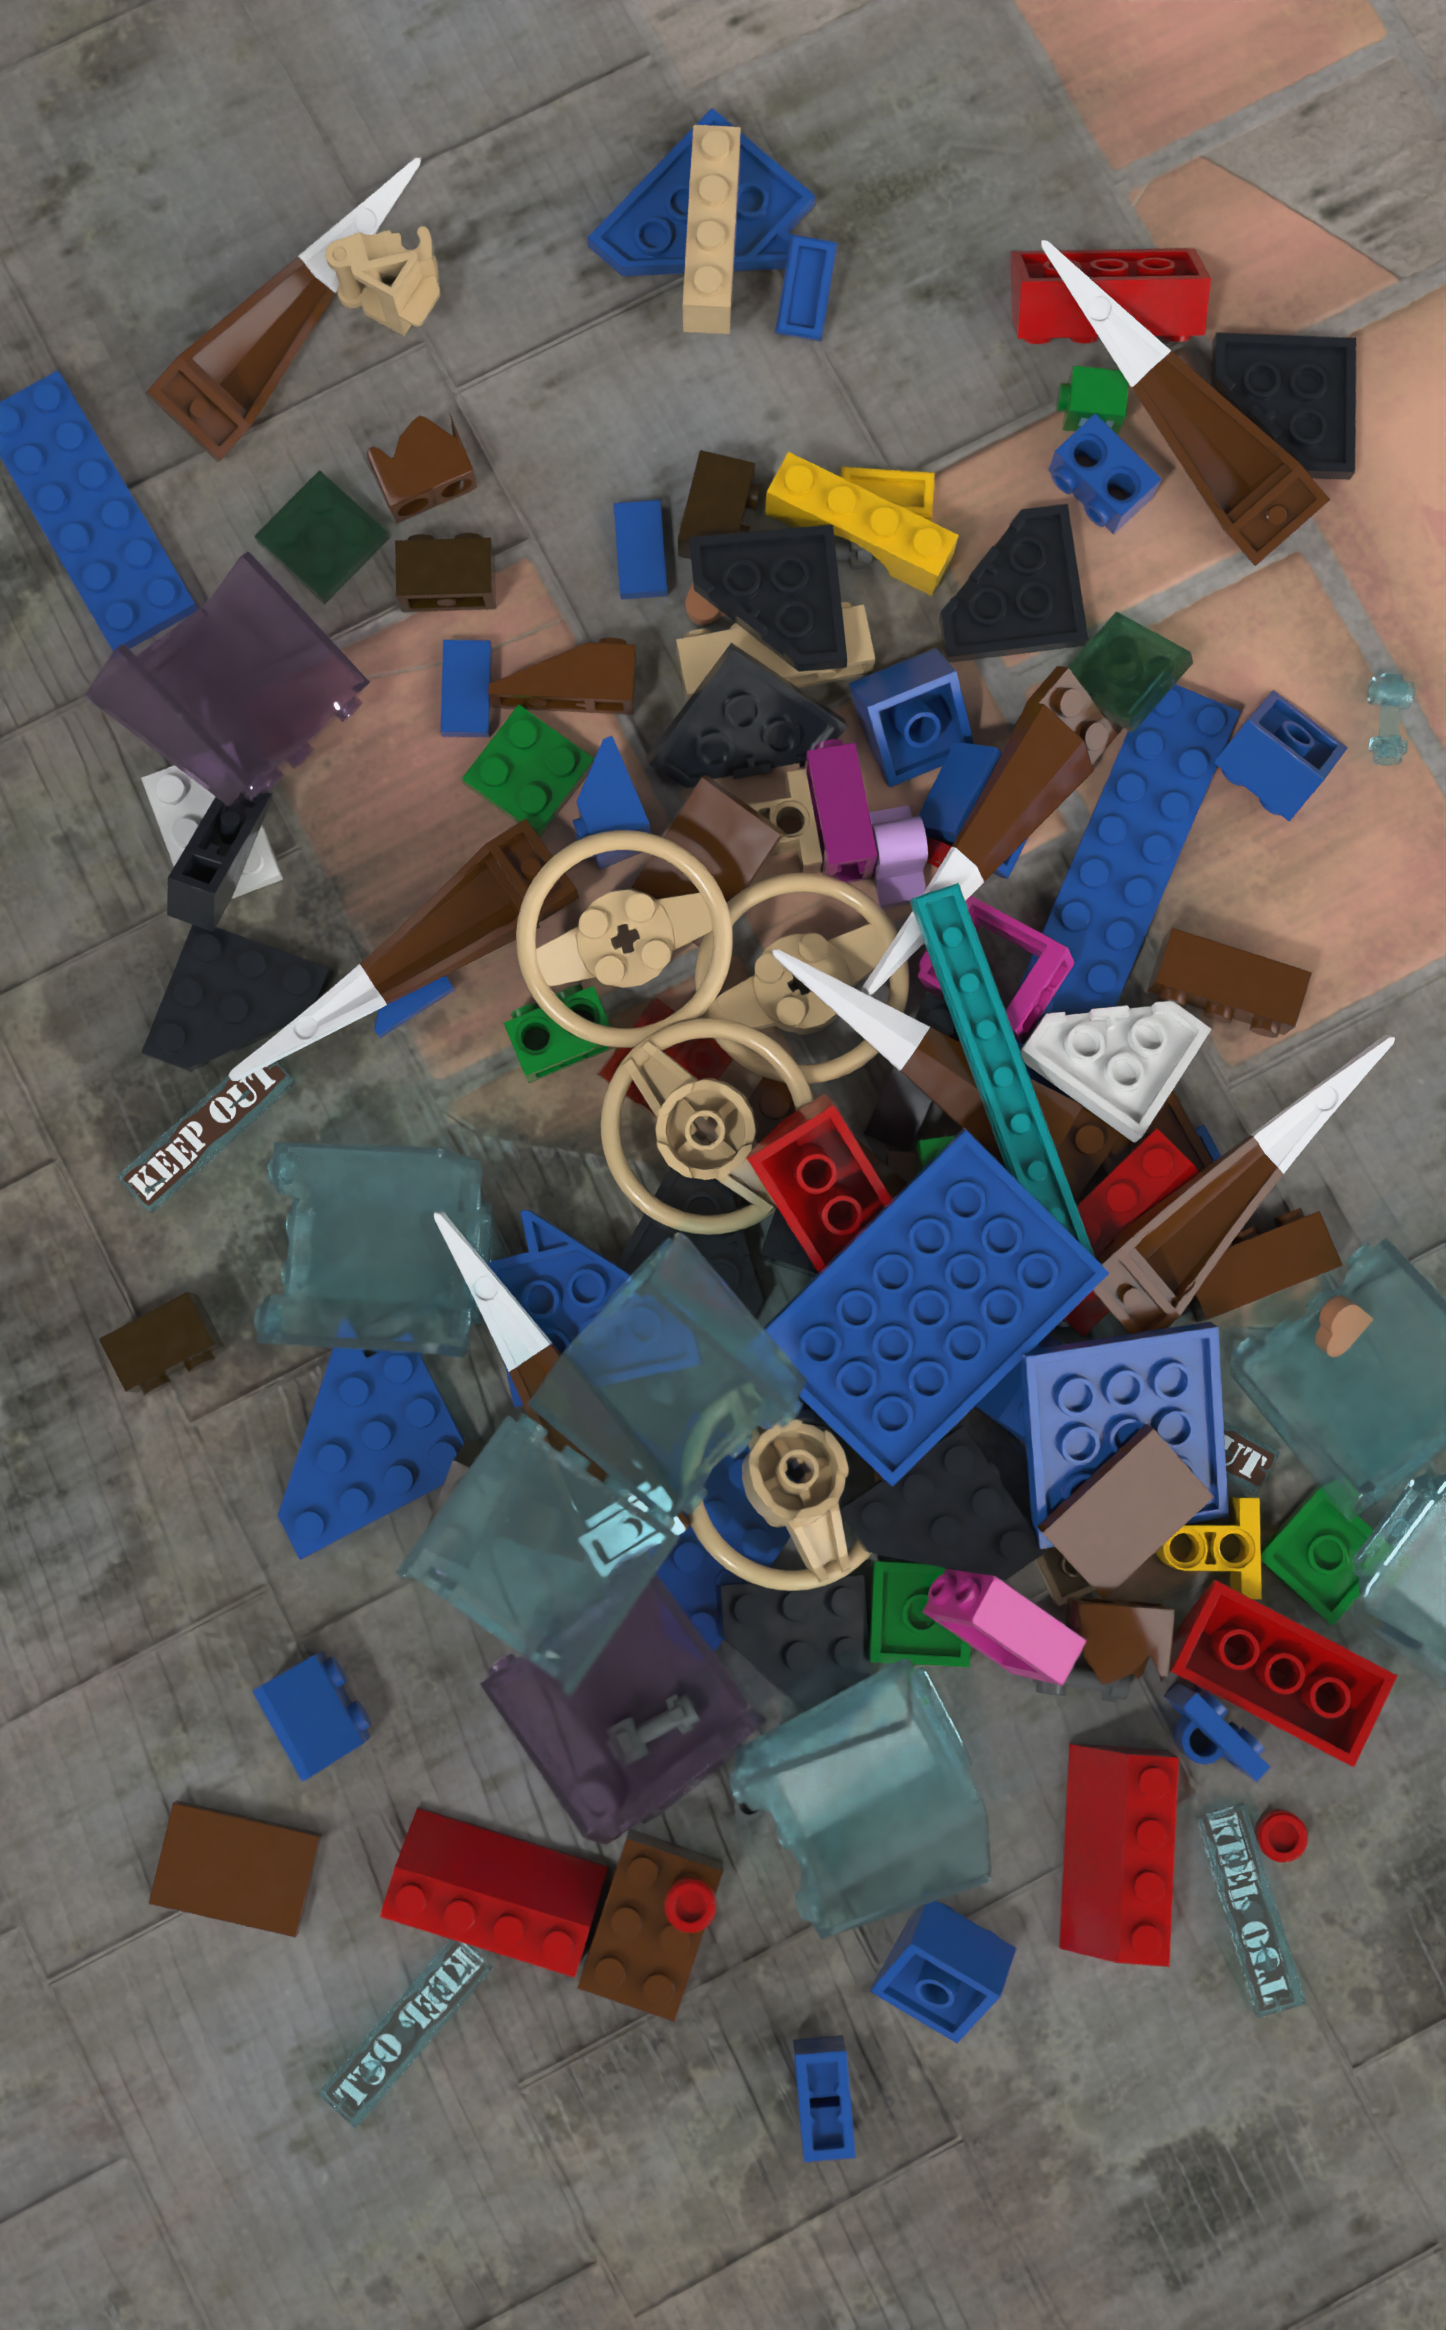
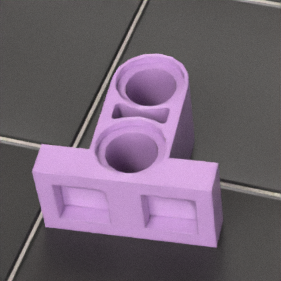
(901, 856)

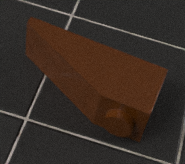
(580, 680)

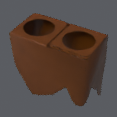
(425, 469)
(1122, 1635)

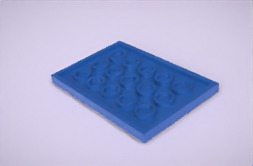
(931, 1306)

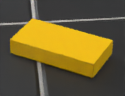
(904, 488)

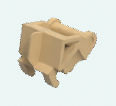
(385, 278)

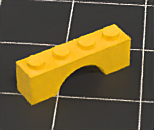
(901, 540)

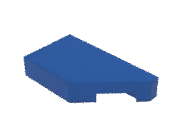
(407, 1007)

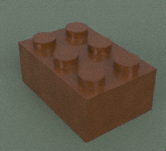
(635, 1948)

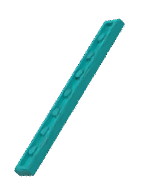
(994, 1054)

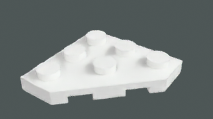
(1117, 1059)

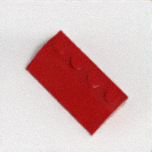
(1156, 286)
(819, 1179)
(1121, 1198)
(1281, 1672)
(1119, 1853)
(494, 1892)

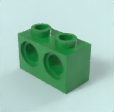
(563, 1047)

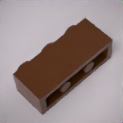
(1229, 983)
(1266, 1264)

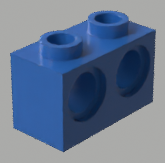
(1114, 468)
(824, 2098)

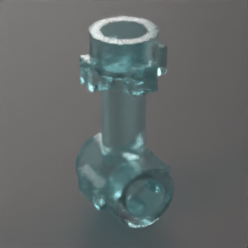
(1391, 695)

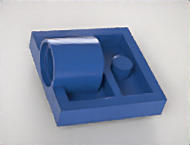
(1205, 1712)

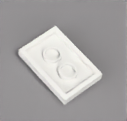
(180, 807)

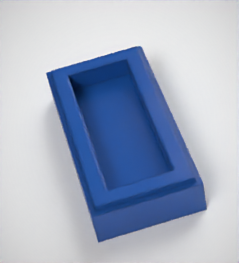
(806, 288)
(640, 549)
(465, 688)

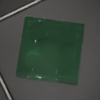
(322, 537)
(1129, 670)

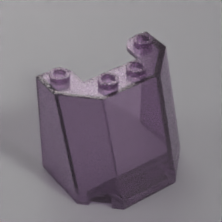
(233, 687)
(644, 1663)

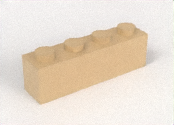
(711, 229)
(702, 649)

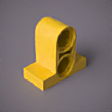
(1205, 1547)

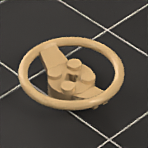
(591, 948)
(767, 999)
(677, 1102)
(806, 1508)

